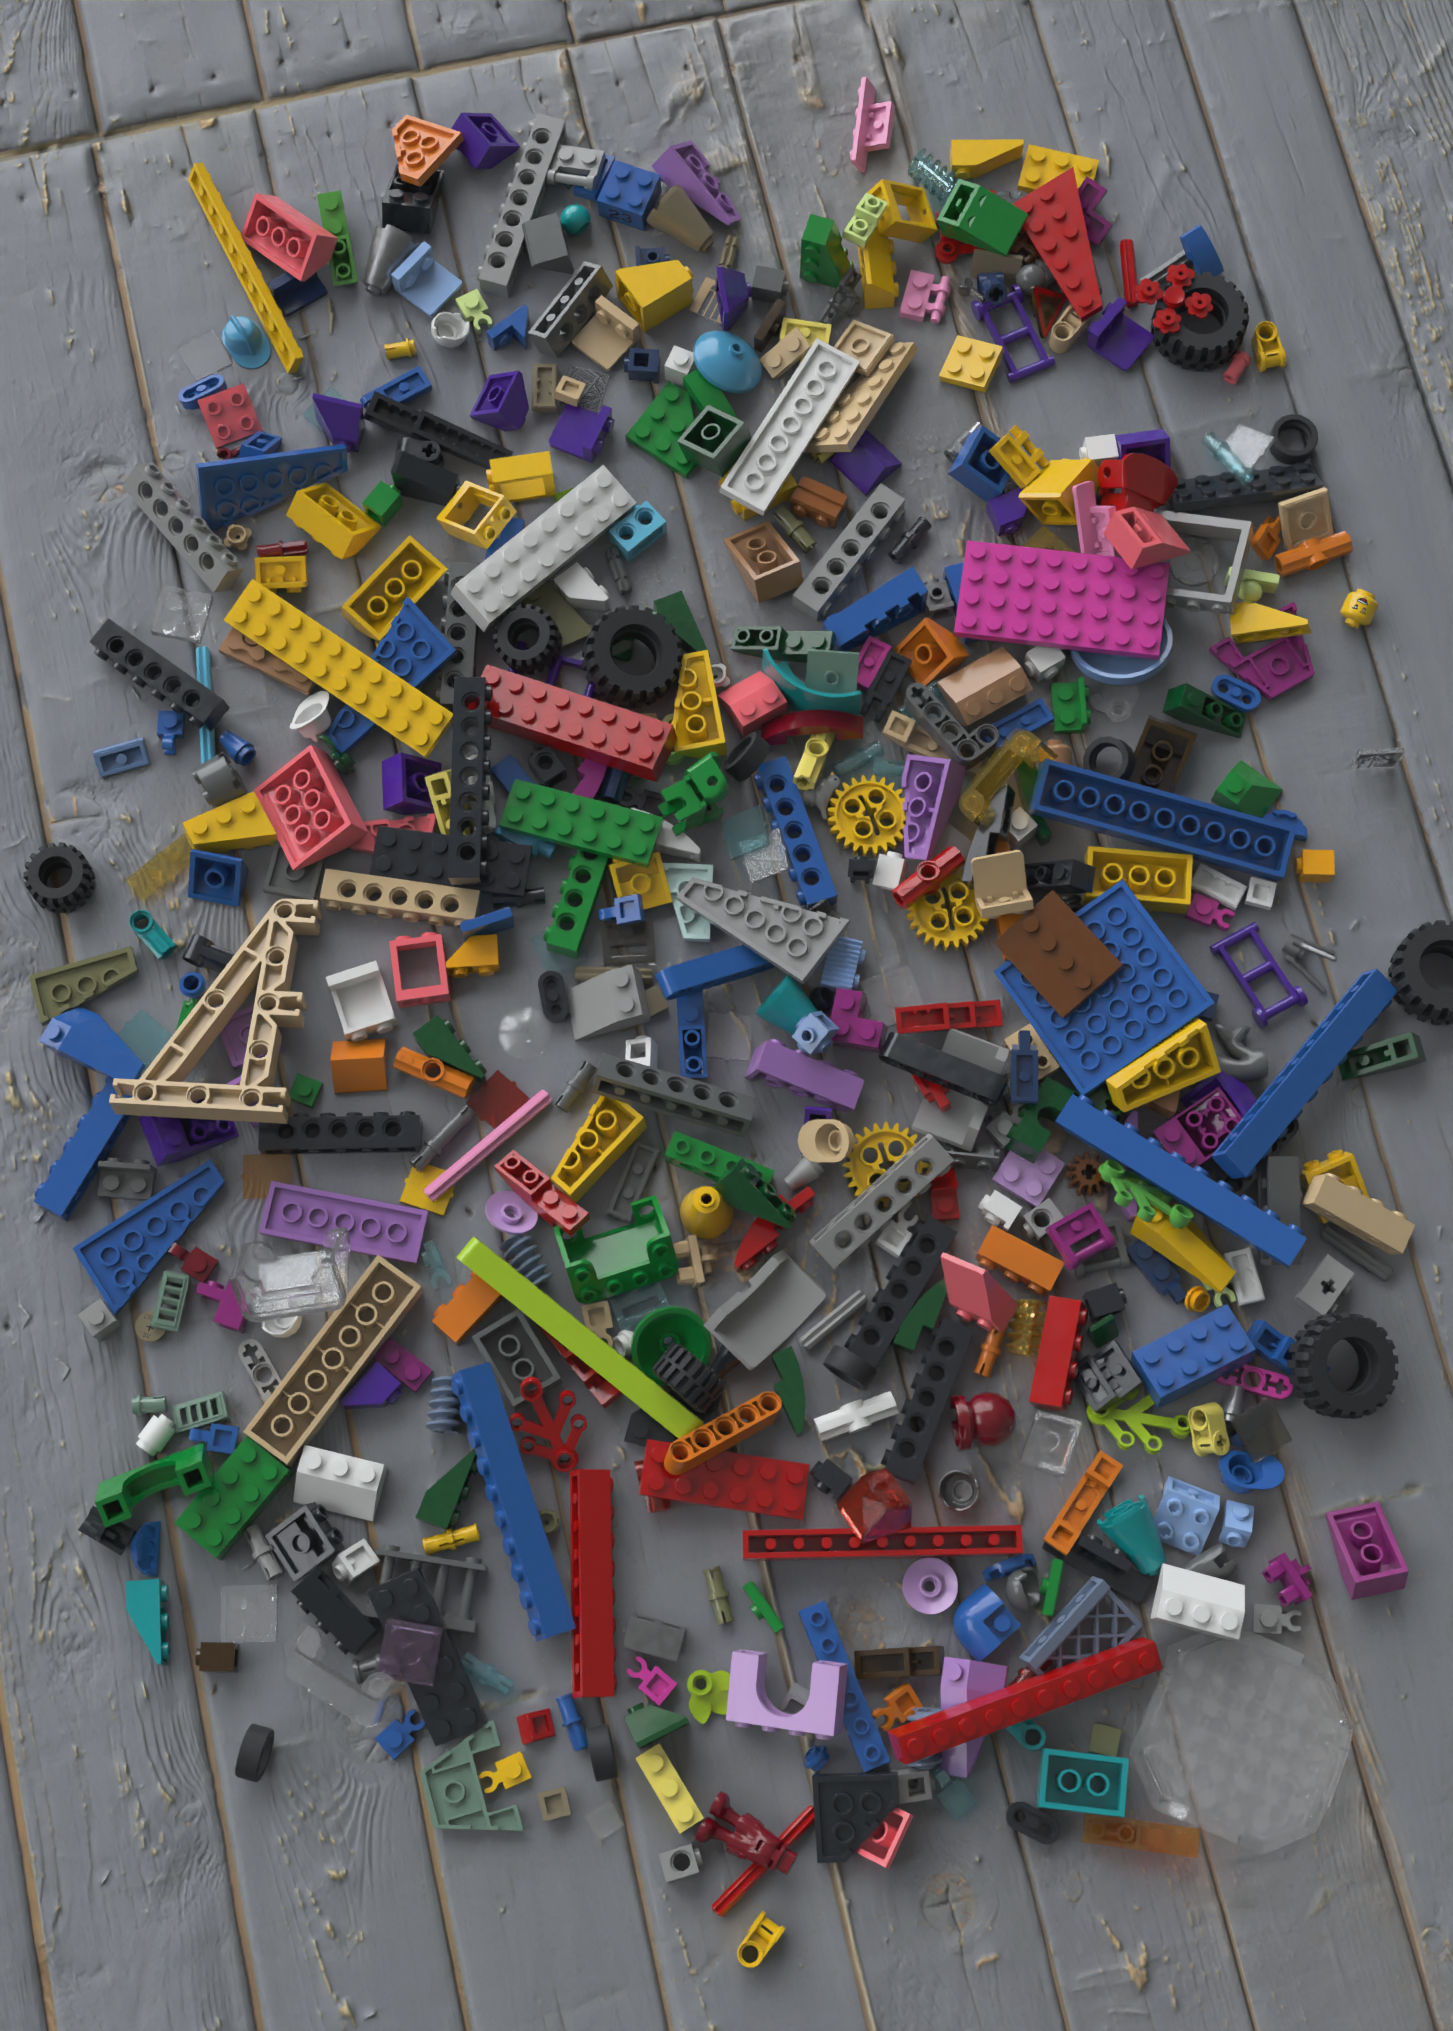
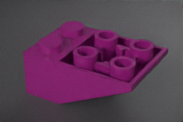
(1199, 1128)

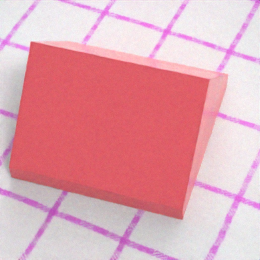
(886, 1838)

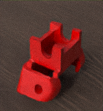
(1143, 482)

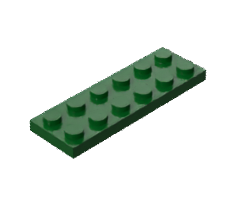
(581, 823)

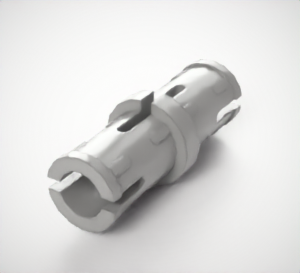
(263, 1552)

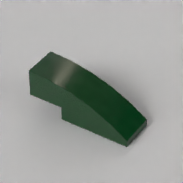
(920, 1317)
(790, 1388)

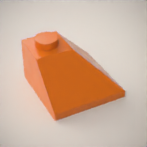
(933, 652)

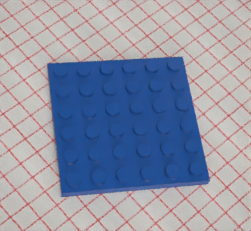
(1129, 1012)

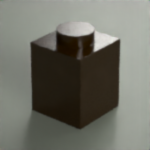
(217, 1657)

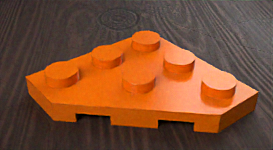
(422, 148)

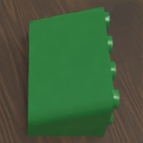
(620, 1257)

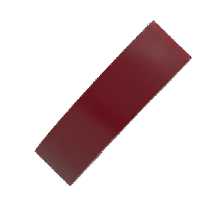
(813, 722)

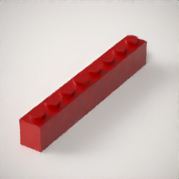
(592, 1584)

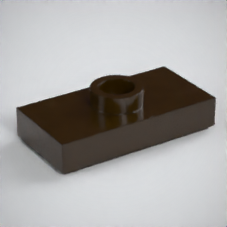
(770, 325)

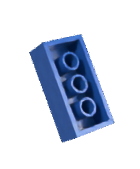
(1193, 1356)

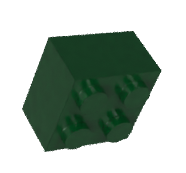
(714, 440)

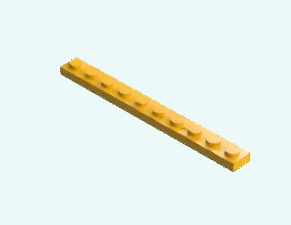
(245, 268)

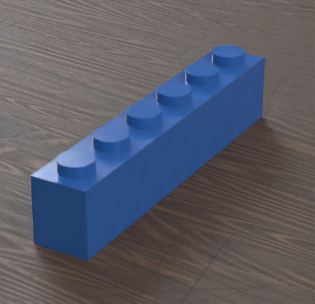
(82, 1152)

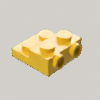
(635, 879)
(1338, 1163)

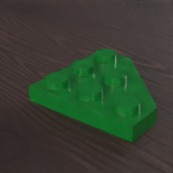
(662, 426)

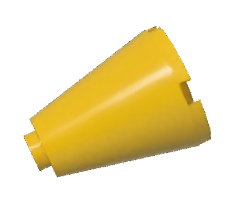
(705, 1212)

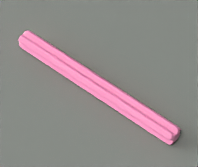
(487, 1145)

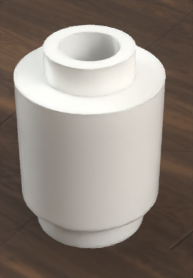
(156, 1434)

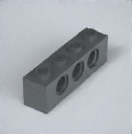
(570, 309)

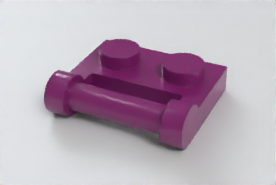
(1076, 1228)

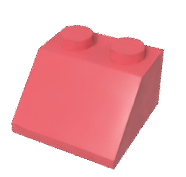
(753, 702)

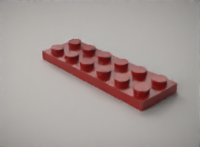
(729, 1482)

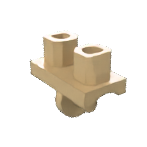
(693, 1274)

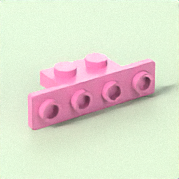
(872, 127)
(1092, 521)

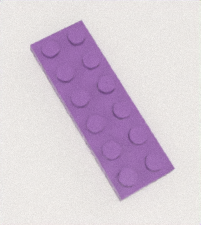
(373, 1226)

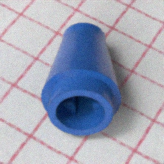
(238, 748)
(190, 982)

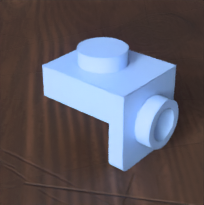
(1236, 1524)

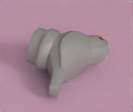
(821, 794)

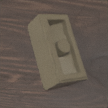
(988, 261)

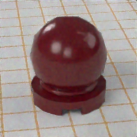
(984, 1419)

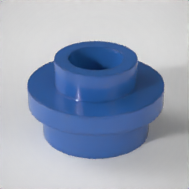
(816, 1757)

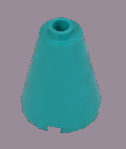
(786, 1005)
(1135, 1534)

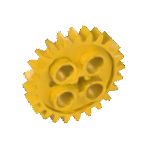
(847, 823)
(924, 913)
(862, 1171)

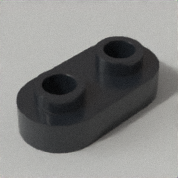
(553, 998)
(1032, 1822)

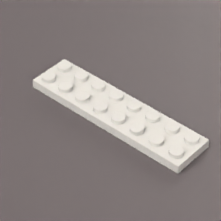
(789, 427)

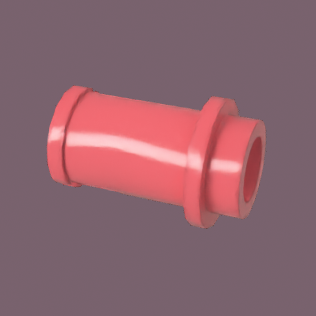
(1240, 361)

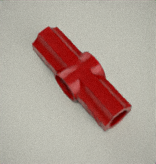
(918, 886)

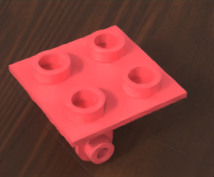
(229, 415)

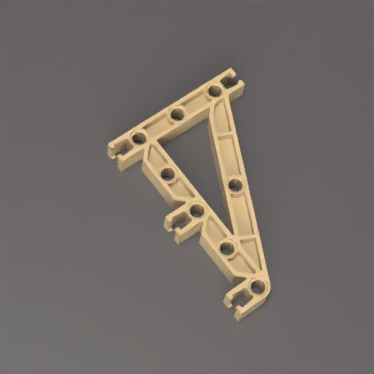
(252, 964)

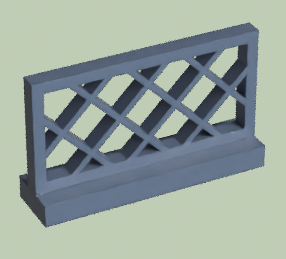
(1069, 1620)

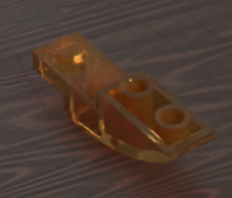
(1141, 1835)

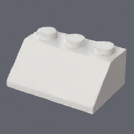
(339, 1482)
(1199, 1602)

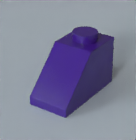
(1006, 512)
(373, 1390)

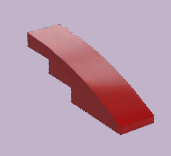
(947, 1016)
(596, 1384)

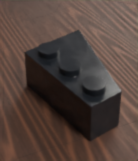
(334, 1612)

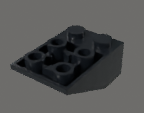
(412, 206)

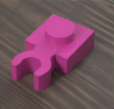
(1204, 911)
(655, 1683)

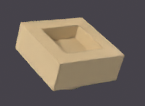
(569, 391)

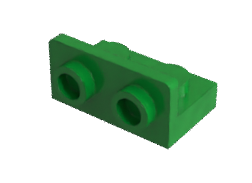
(1069, 707)

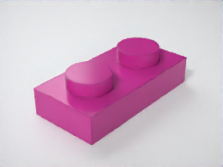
(870, 660)

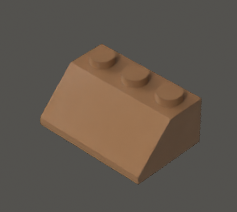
(984, 686)

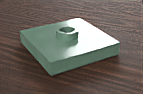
(832, 671)

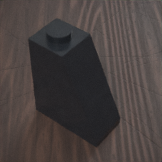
(423, 479)

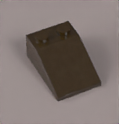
(1161, 754)

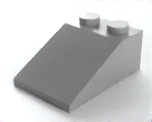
(608, 1003)

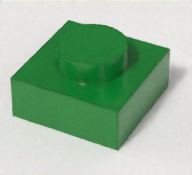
(305, 1090)

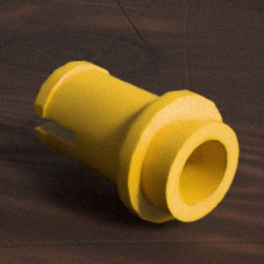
(400, 349)

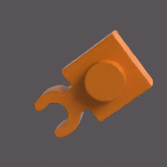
(898, 1706)

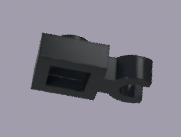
(647, 802)
(861, 869)

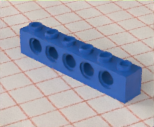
(779, 773)
(857, 1715)

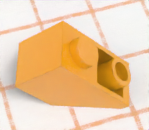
(476, 955)

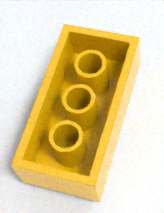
(1156, 878)

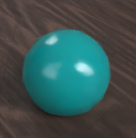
(575, 219)

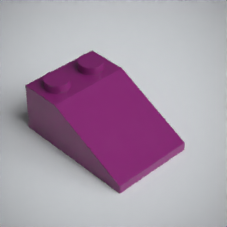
(1366, 1551)

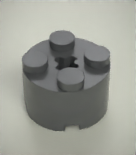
(219, 780)

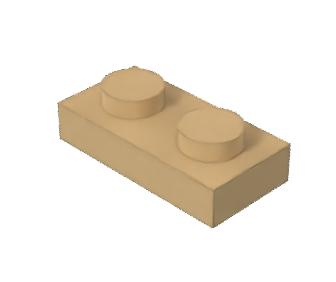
(785, 353)

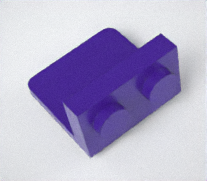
(1118, 336)
(582, 431)

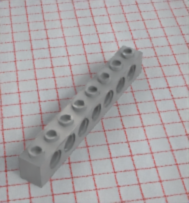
(501, 280)

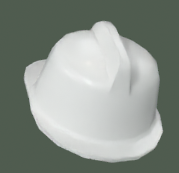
(312, 716)

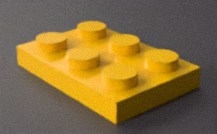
(1045, 164)

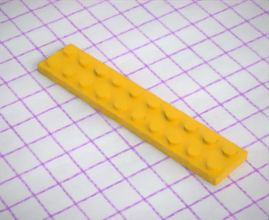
(339, 668)

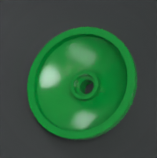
(675, 1322)

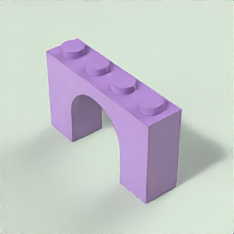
(750, 1704)

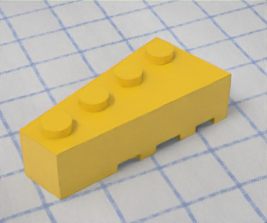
(1167, 1067)
(597, 1145)

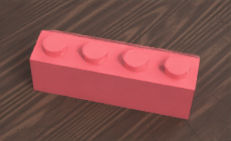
(287, 236)

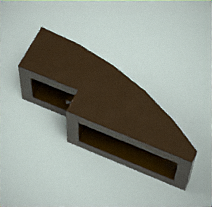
(899, 1662)

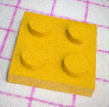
(971, 363)

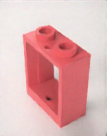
(420, 995)

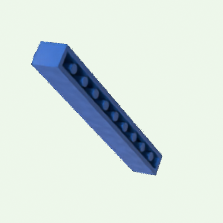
(1304, 1075)
(1181, 1181)
(512, 1502)

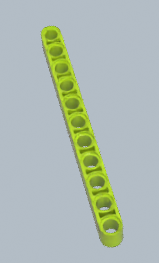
(578, 1338)

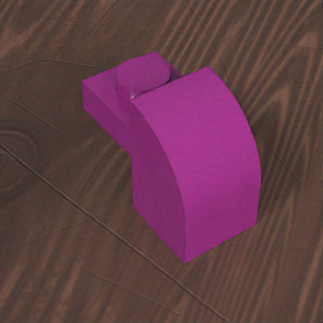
(228, 1312)

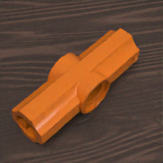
(1313, 554)
(419, 1066)

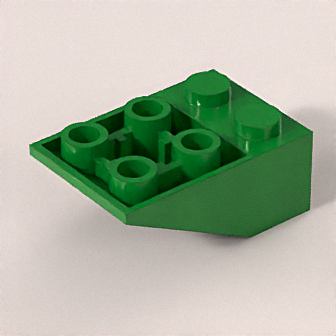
(981, 218)

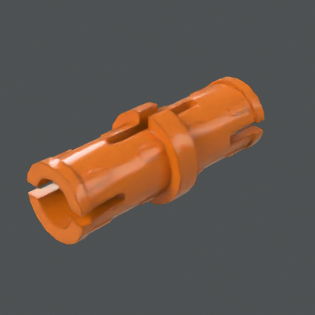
(989, 1353)

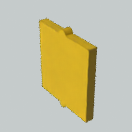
(414, 1190)

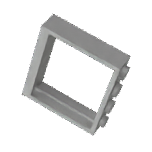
(1215, 528)

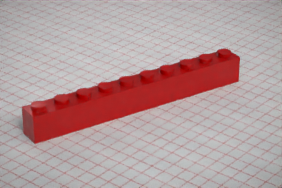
(908, 1543)
(1024, 1700)

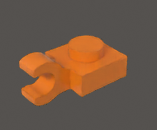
(1266, 539)

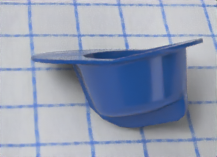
(1245, 1476)

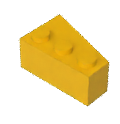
(231, 826)

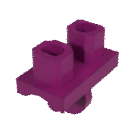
(1292, 1578)

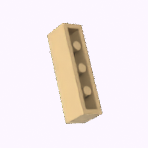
(1358, 1214)

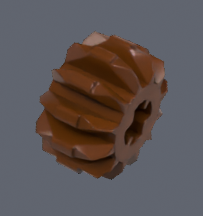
(1077, 1170)

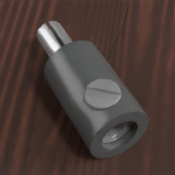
(954, 448)

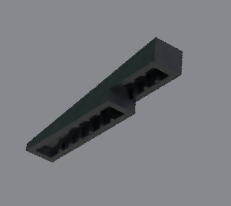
(429, 427)

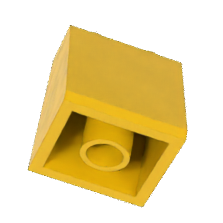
(654, 291)
(1051, 491)

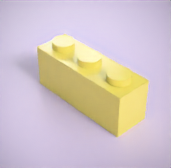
(669, 1788)

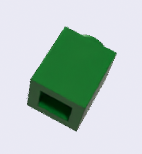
(383, 503)

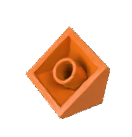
(359, 1066)

